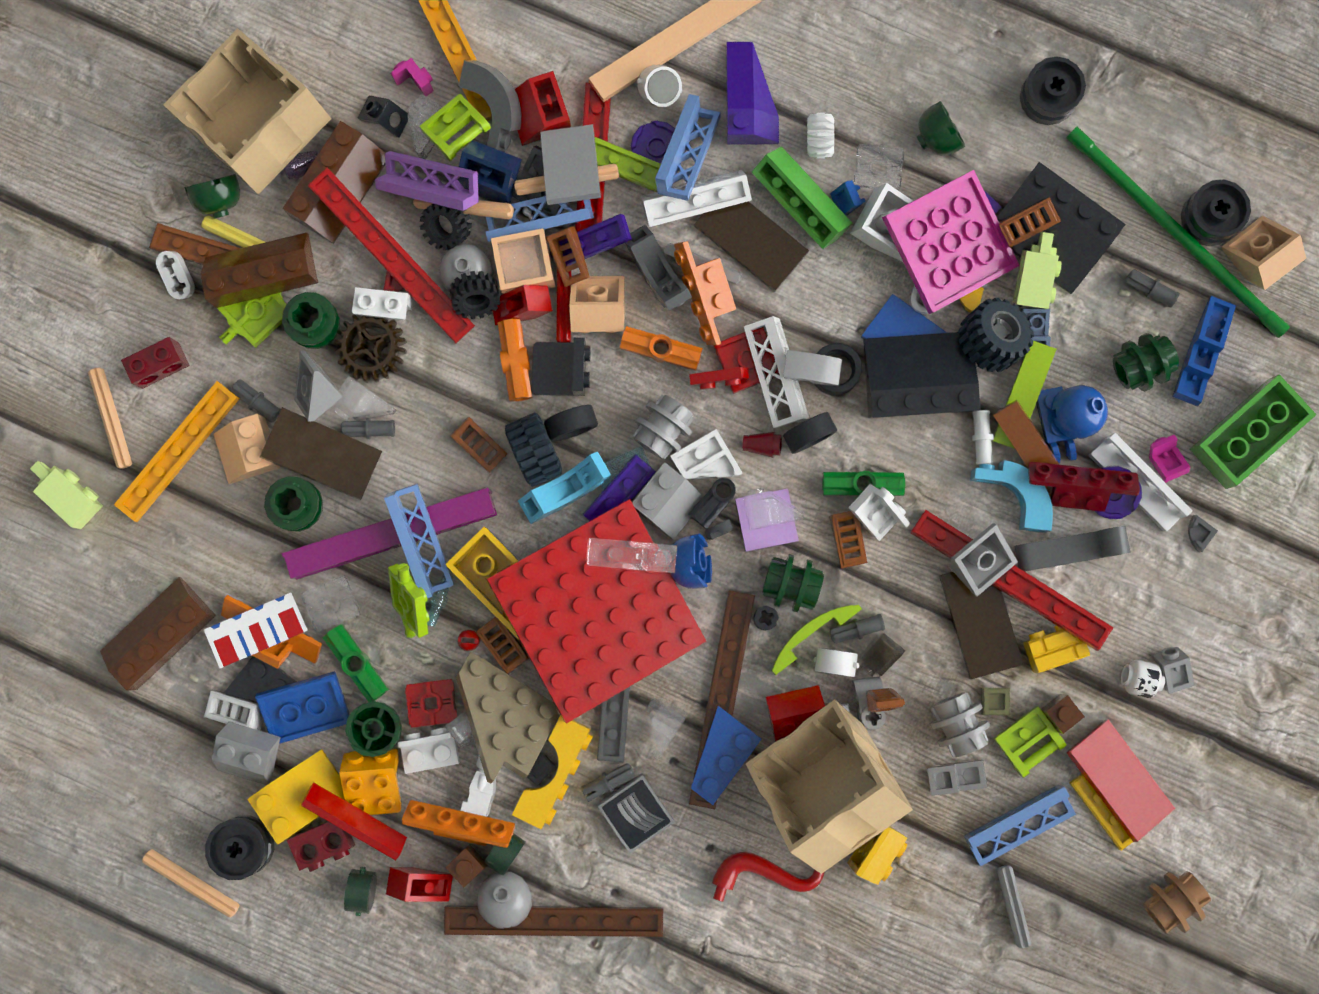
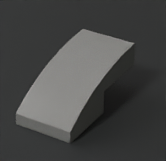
(812, 367)
(957, 777)

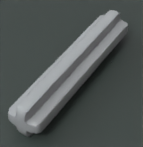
(1014, 906)

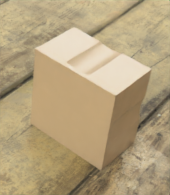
(248, 111)
(828, 787)

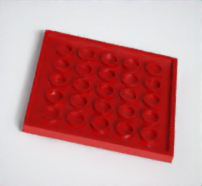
(594, 625)

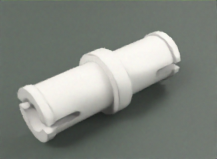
(982, 437)

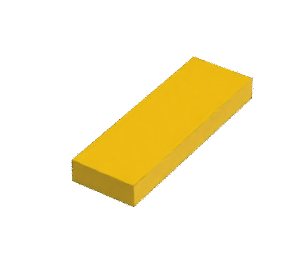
(1100, 812)

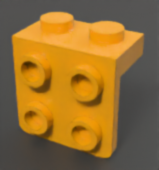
(371, 782)

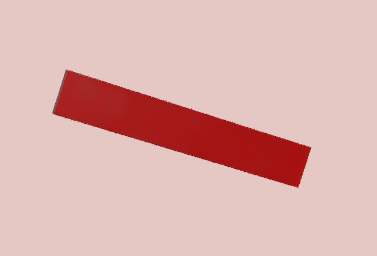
(598, 114)

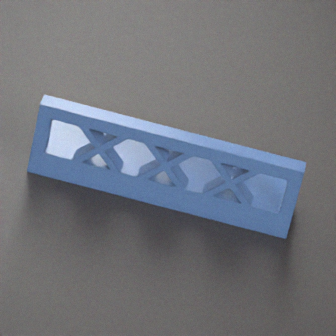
(679, 144)
(545, 223)
(409, 544)
(1017, 818)

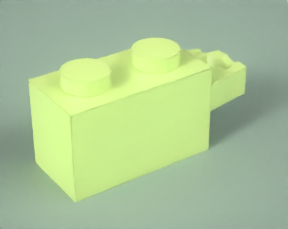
(1037, 274)
(65, 495)

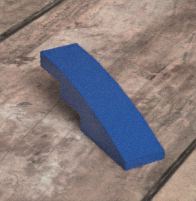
(1204, 351)

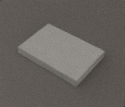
(570, 164)

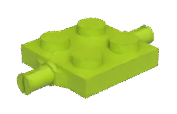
(253, 318)
(408, 601)

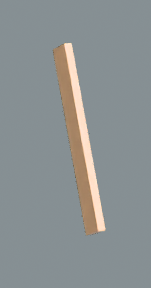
(667, 45)

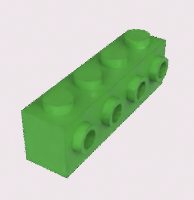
(802, 197)

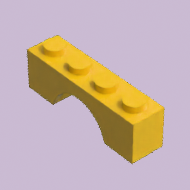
(537, 803)

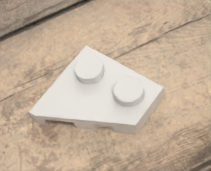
(706, 459)

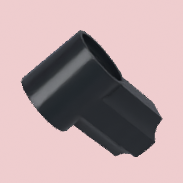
(711, 504)

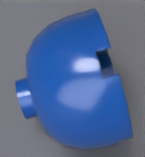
(1080, 411)
(692, 565)

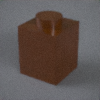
(1062, 713)
(466, 866)

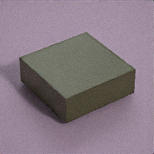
(995, 701)

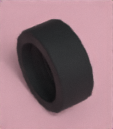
(856, 365)
(571, 423)
(810, 432)

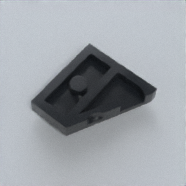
(257, 678)

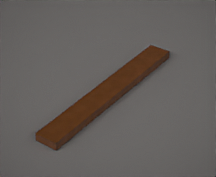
(726, 669)
(561, 922)

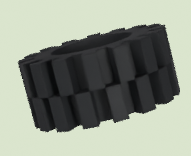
(437, 234)
(473, 284)

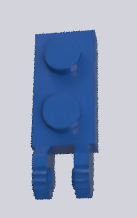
(1050, 430)

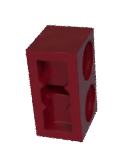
(155, 362)
(324, 849)

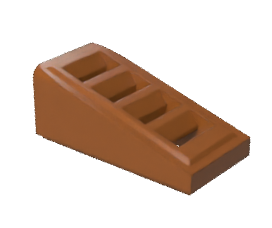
(1008, 233)
(556, 249)
(494, 461)
(844, 516)
(516, 662)
(883, 700)

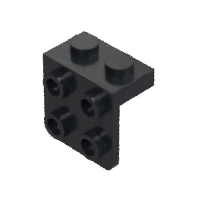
(560, 368)

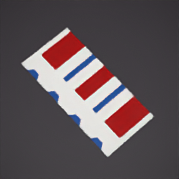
(255, 630)

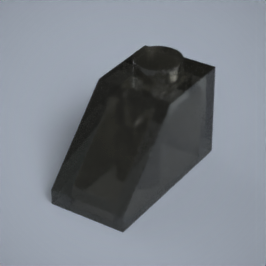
(880, 655)

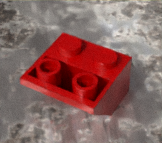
(540, 107)
(792, 708)

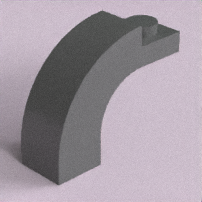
(500, 97)
(656, 269)

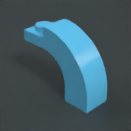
(564, 489)
(1034, 500)

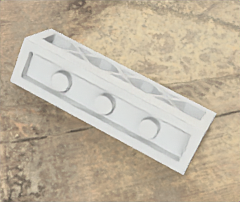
(705, 197)
(790, 387)
(1157, 498)

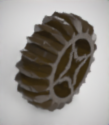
(381, 341)

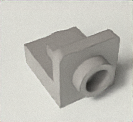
(1175, 668)

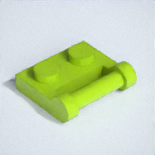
(451, 120)
(1023, 735)

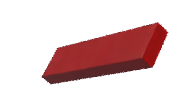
(354, 821)

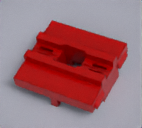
(419, 692)

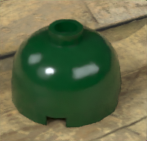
(939, 131)
(214, 195)
(373, 728)

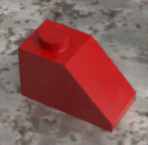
(523, 303)
(419, 885)

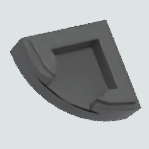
(718, 530)
(1200, 533)

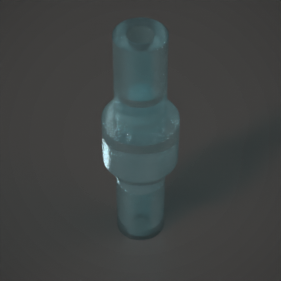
(438, 602)

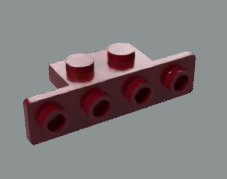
(1082, 486)

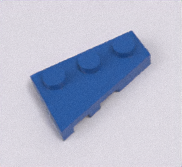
(723, 755)

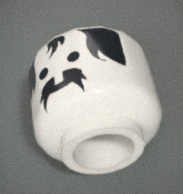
(1142, 678)

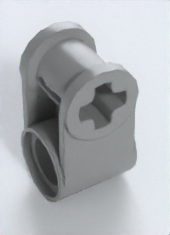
(860, 687)

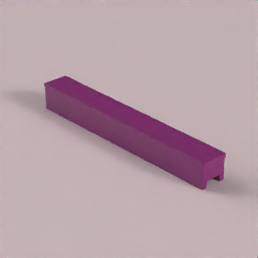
(383, 535)

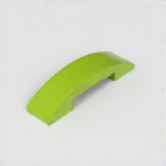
(786, 656)

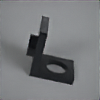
(378, 111)

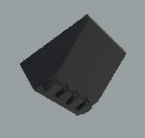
(1084, 227)
(919, 376)

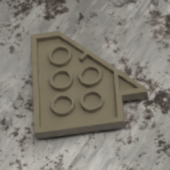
(504, 716)

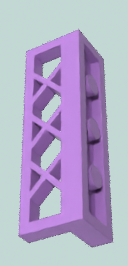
(424, 189)

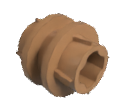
(1177, 902)

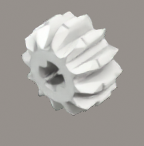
(820, 135)

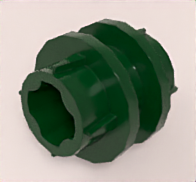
(298, 312)
(1148, 360)
(289, 488)
(793, 583)

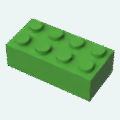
(1253, 432)

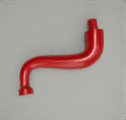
(745, 861)

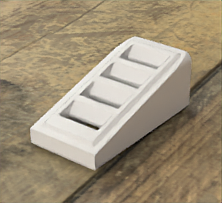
(250, 717)

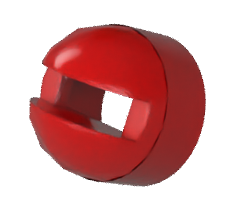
(466, 646)

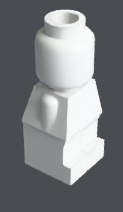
(480, 794)

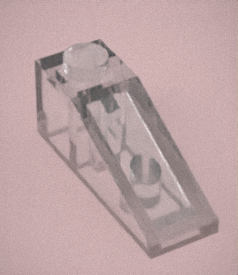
(632, 555)

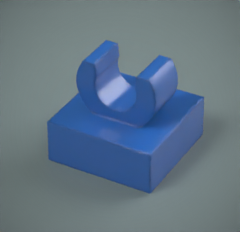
(847, 197)

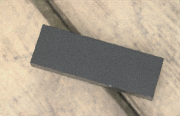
(613, 727)

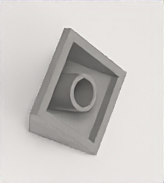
(314, 388)
(983, 560)

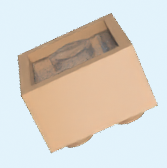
(522, 260)

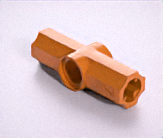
(644, 343)
(515, 360)

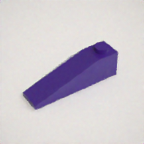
(750, 107)

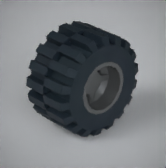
(996, 335)
(533, 449)

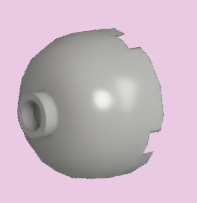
(462, 260)
(504, 900)

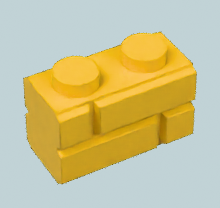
(1053, 649)

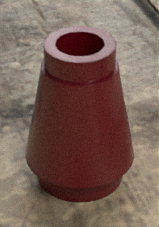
(764, 444)

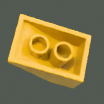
(281, 800)
(874, 857)

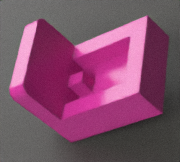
(408, 69)
(1168, 458)

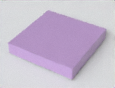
(766, 536)

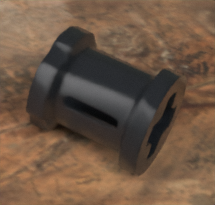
(773, 621)

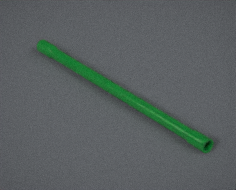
(1266, 316)

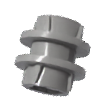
(663, 426)
(960, 725)

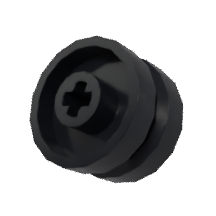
(1052, 90)
(1216, 212)
(224, 842)

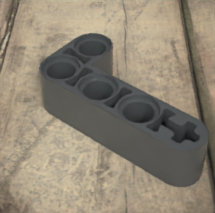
(1072, 549)

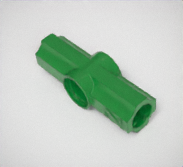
(846, 482)
(345, 649)

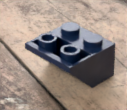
(495, 171)

